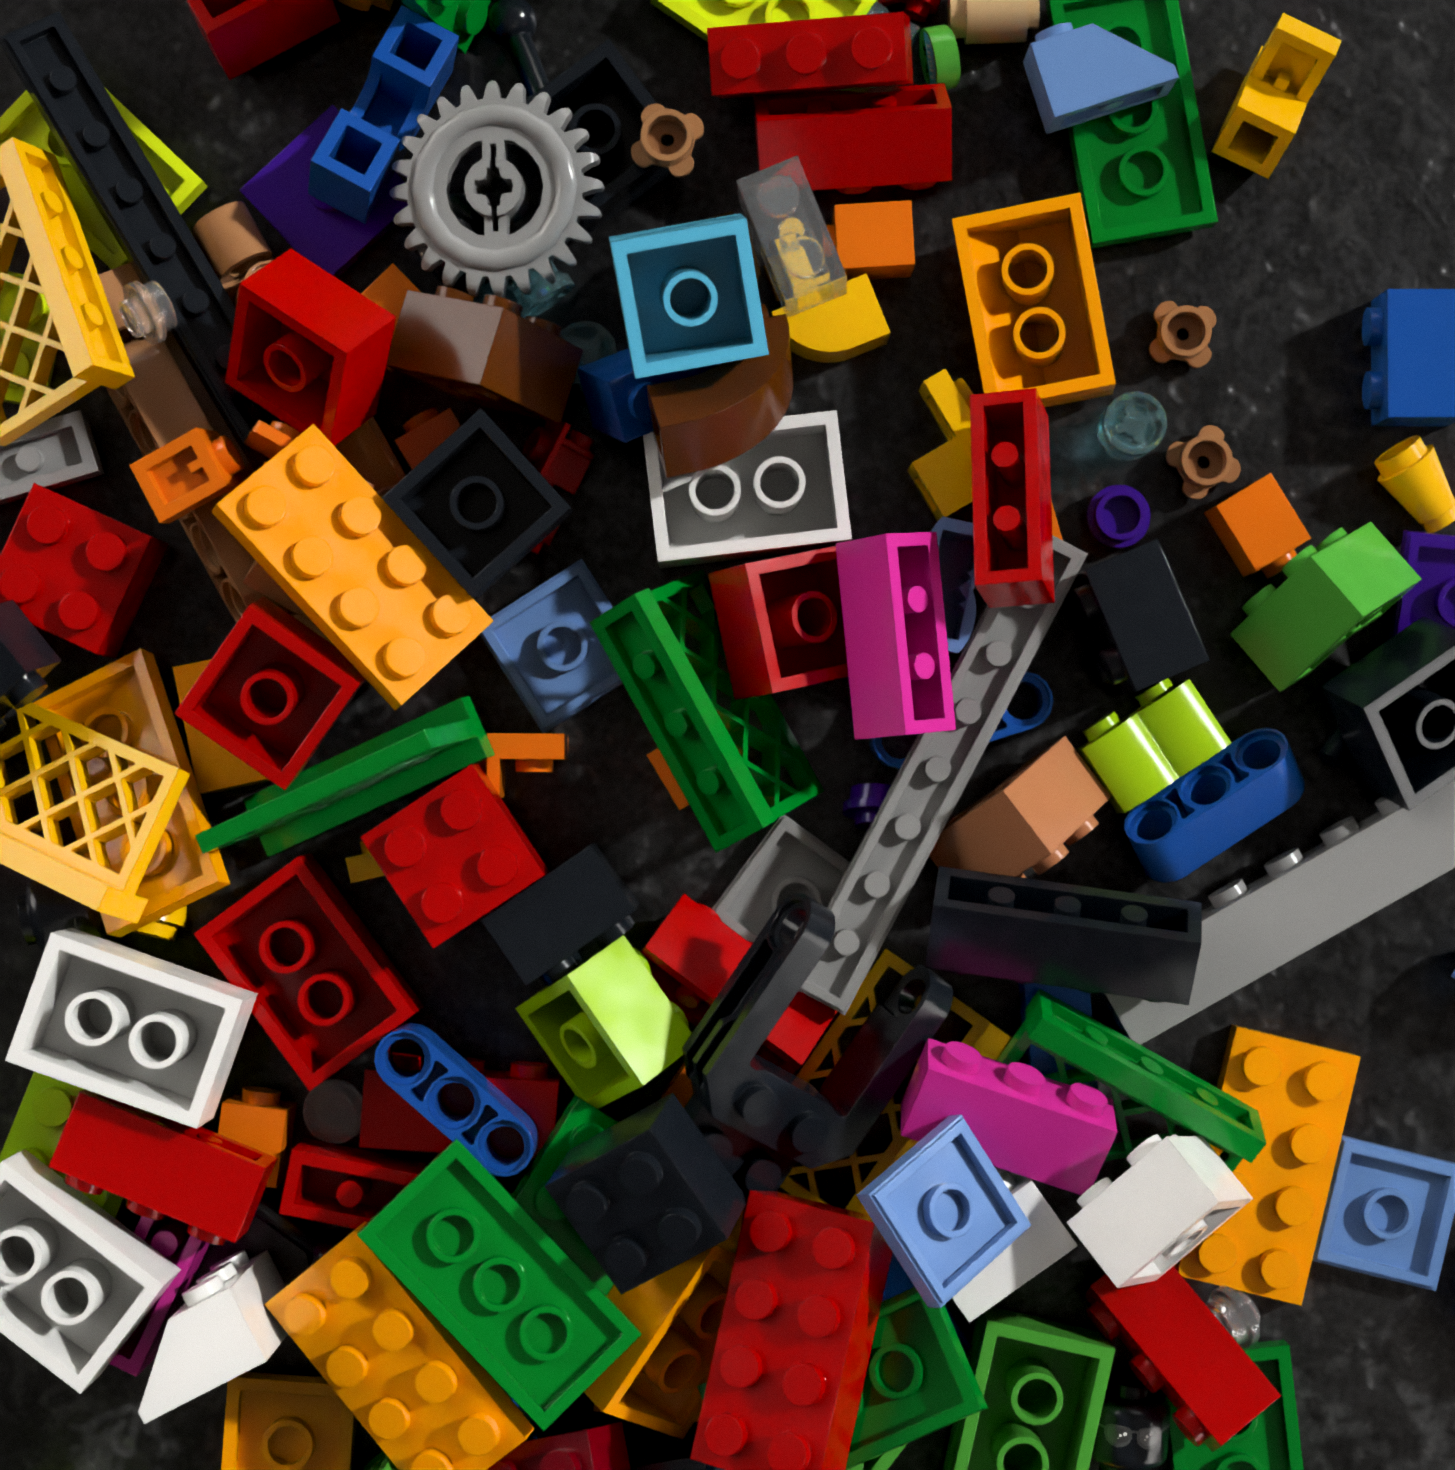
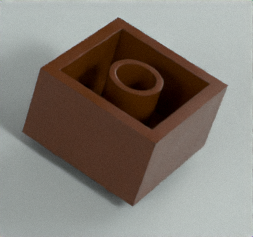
(485, 353)

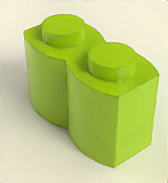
(1153, 743)

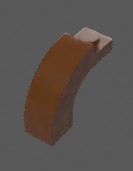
(723, 409)

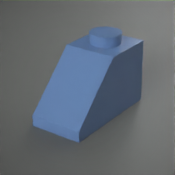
(1091, 74)

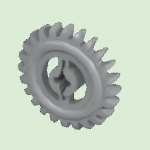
(498, 253)

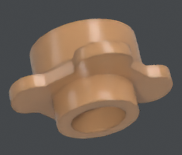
(664, 121)
(1195, 321)
(1221, 465)

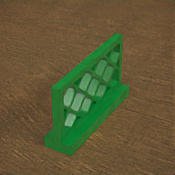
(688, 722)
(358, 780)
(1138, 1074)

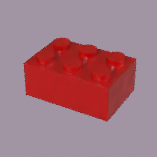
(315, 970)

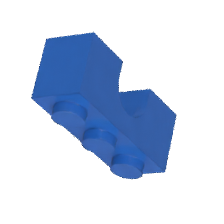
(362, 144)

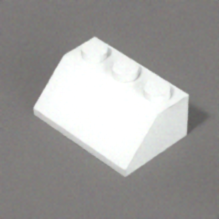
(215, 1333)

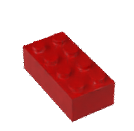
(793, 1337)

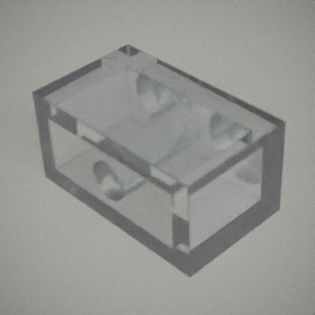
(792, 236)

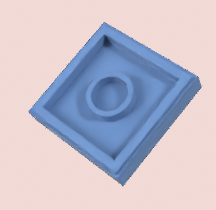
(552, 648)
(944, 1211)
(1387, 1213)

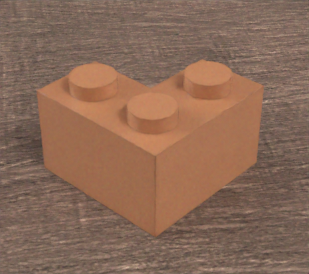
(1025, 817)

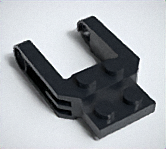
(761, 1114)

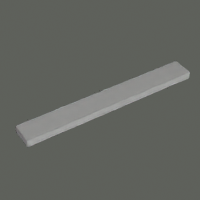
(930, 787)

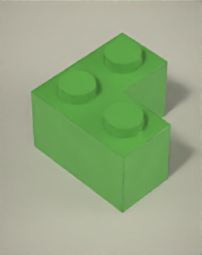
(1322, 603)

